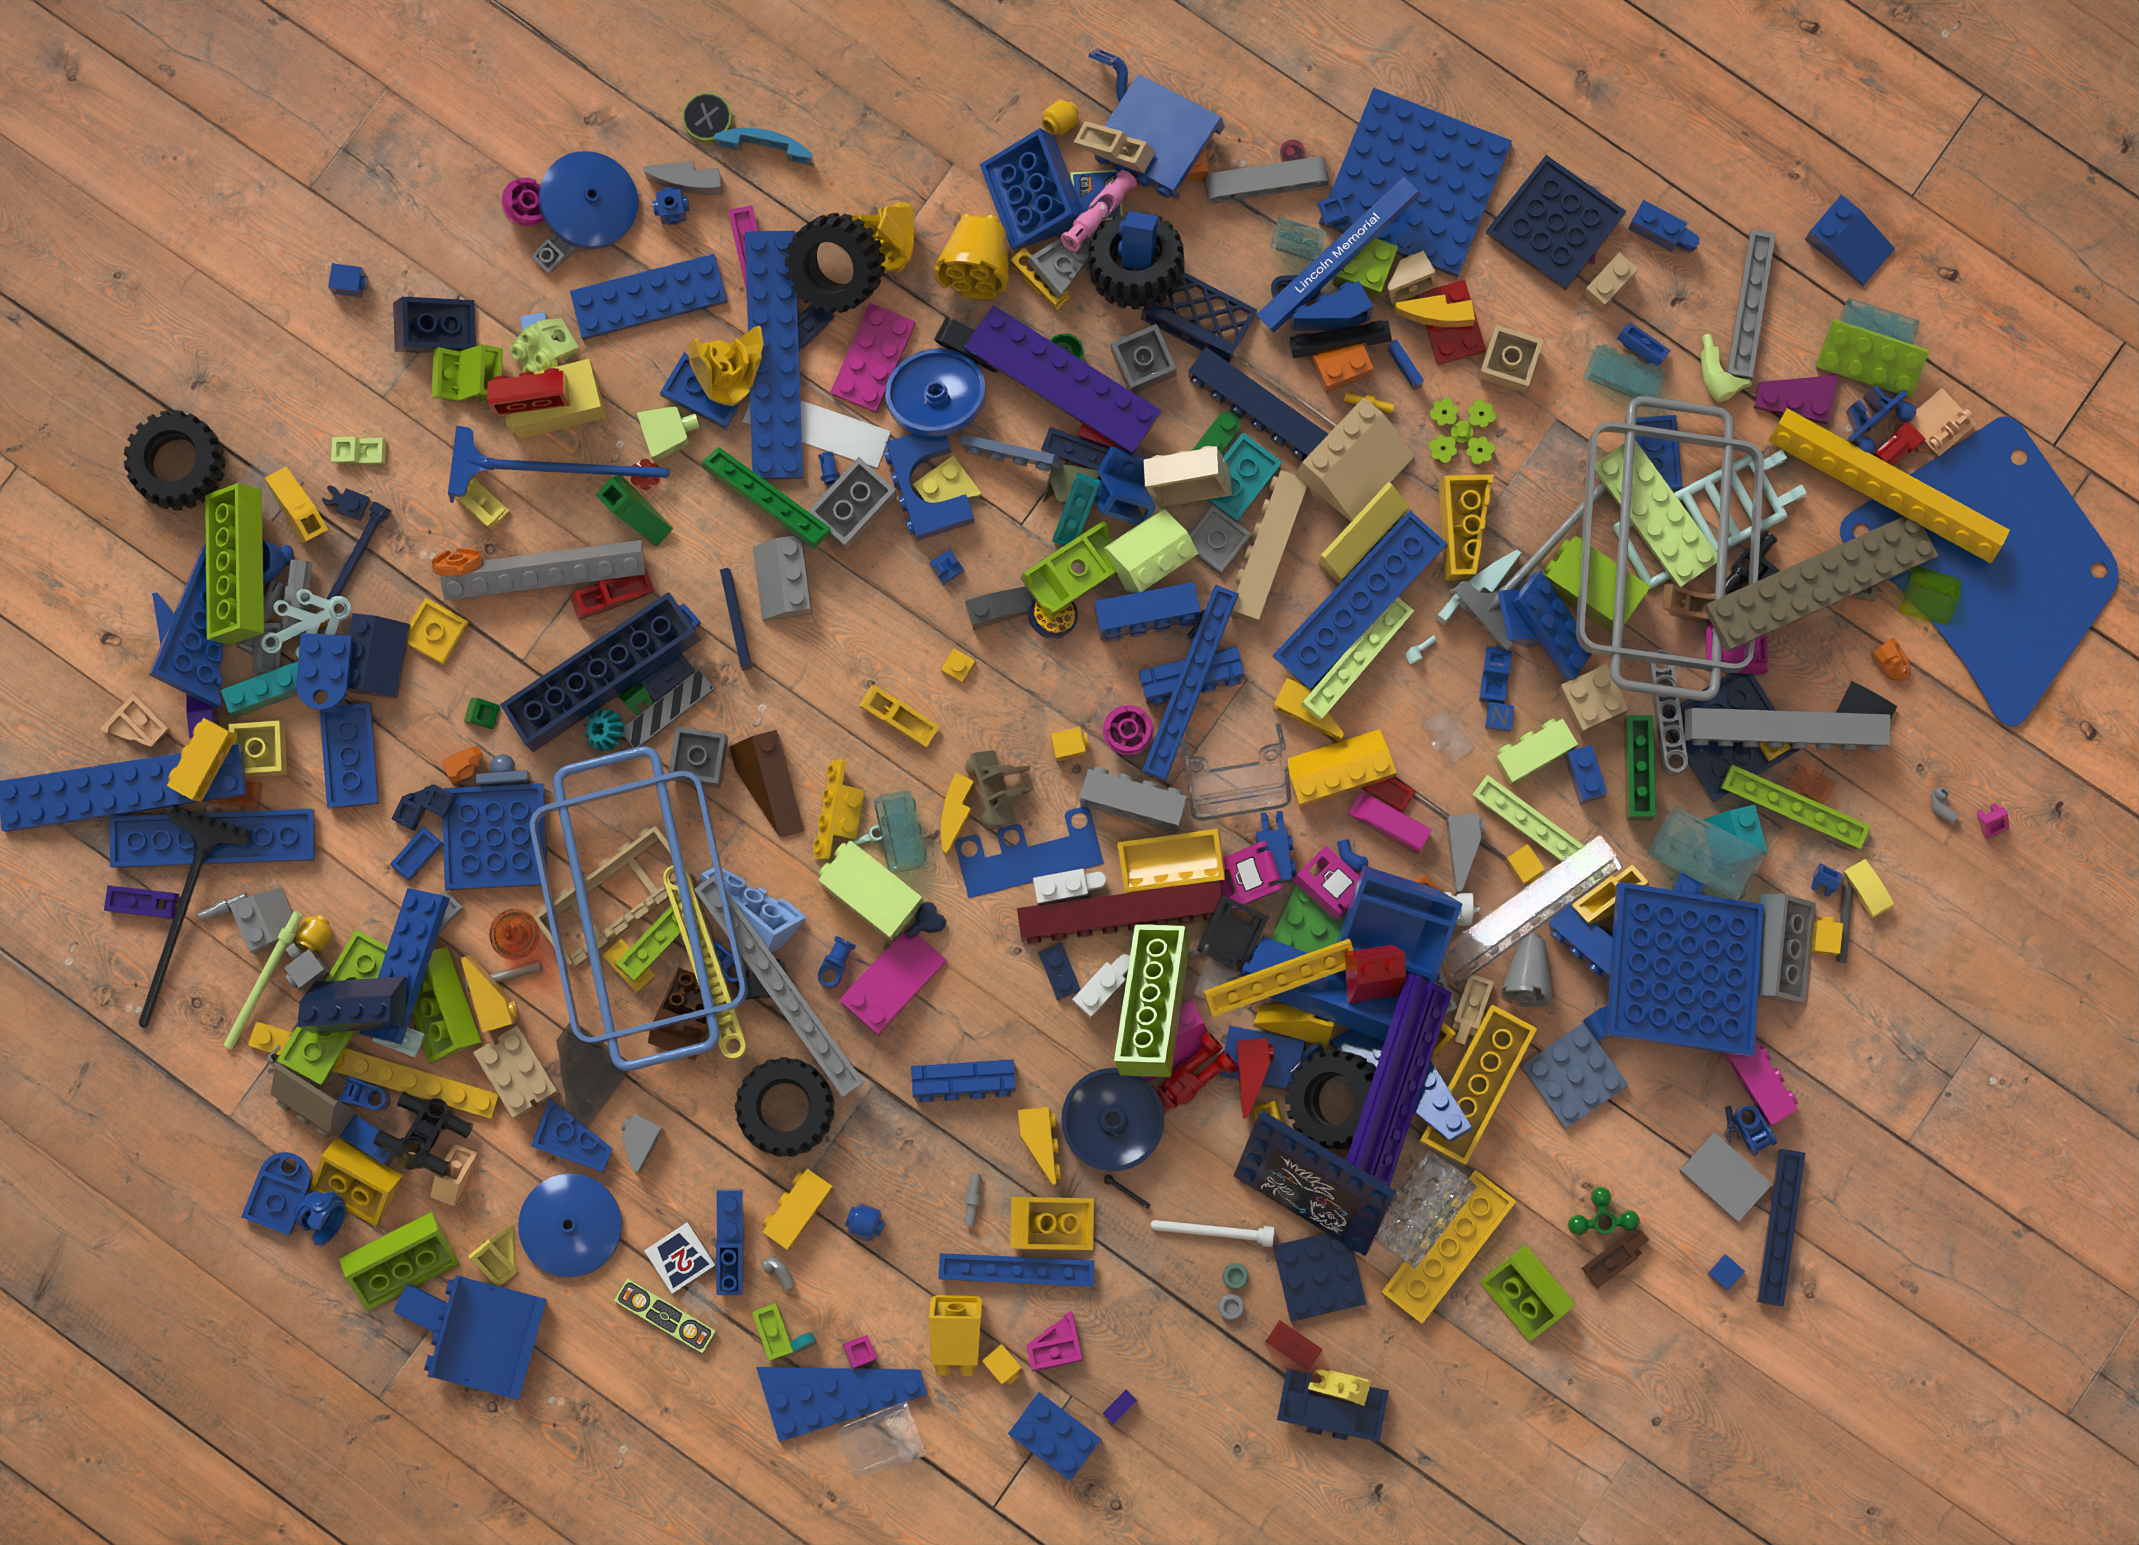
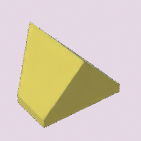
(497, 1257)

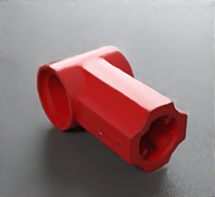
(1903, 441)

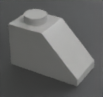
(639, 1140)

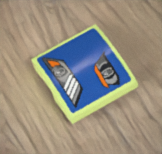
(1090, 184)

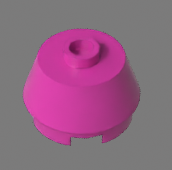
(521, 202)
(1128, 730)

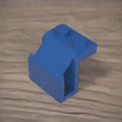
(1123, 487)

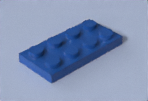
(1551, 624)
(349, 756)

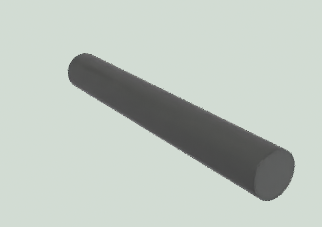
(1845, 918)

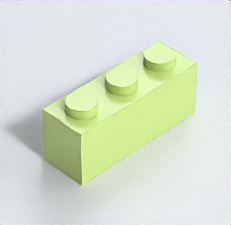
(1535, 750)

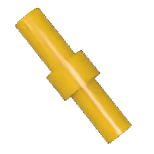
(1381, 405)

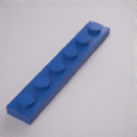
(1016, 1270)

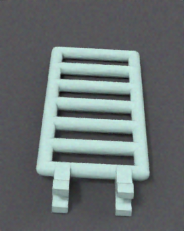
(1737, 537)

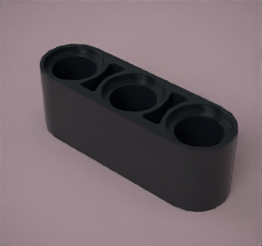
(955, 336)

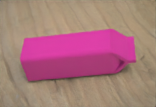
(1390, 822)

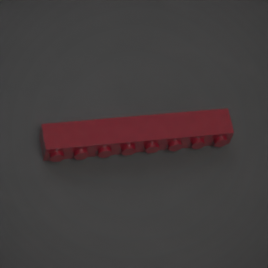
(1118, 911)

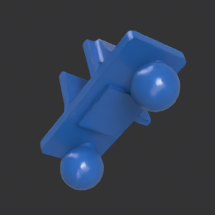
(1881, 405)

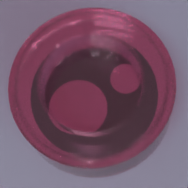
(1292, 150)

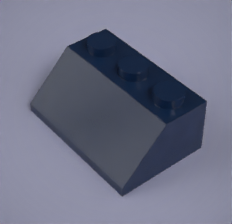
(377, 655)

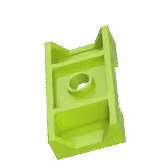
(1055, 583)

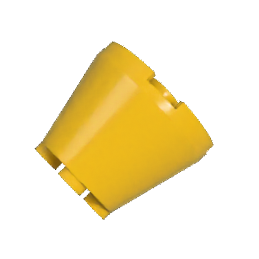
(975, 258)

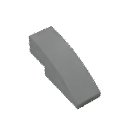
(685, 177)

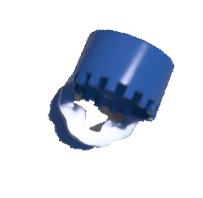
(836, 961)

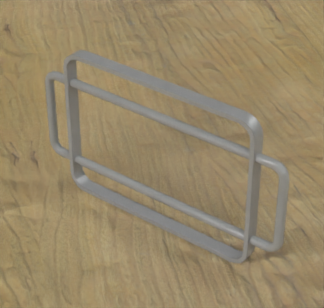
(1728, 444)

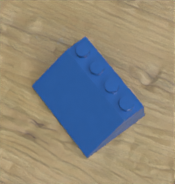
(1032, 190)

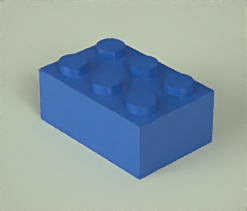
(1054, 1436)

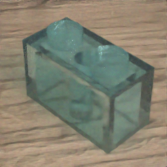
(1298, 239)

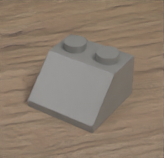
(262, 918)

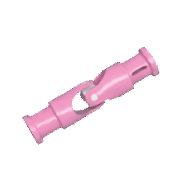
(1089, 221)

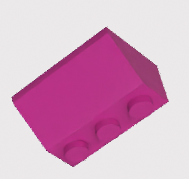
(1188, 1035)

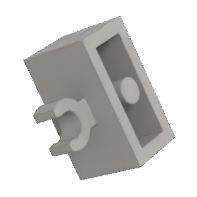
(305, 968)

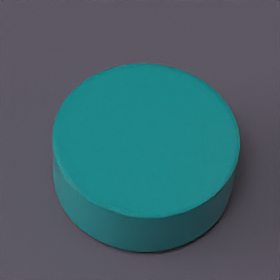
(803, 1342)

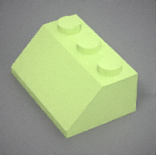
(1150, 551)

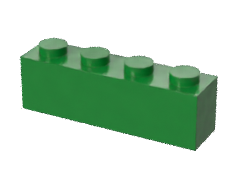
(1639, 767)

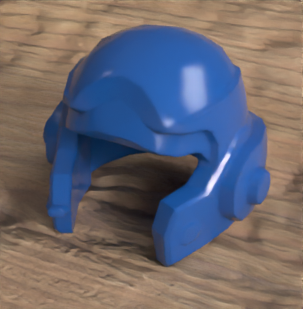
(321, 1213)

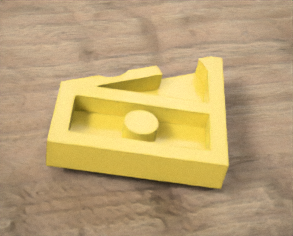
(946, 482)

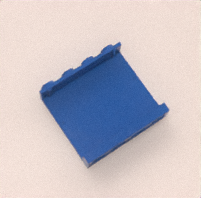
(485, 1337)

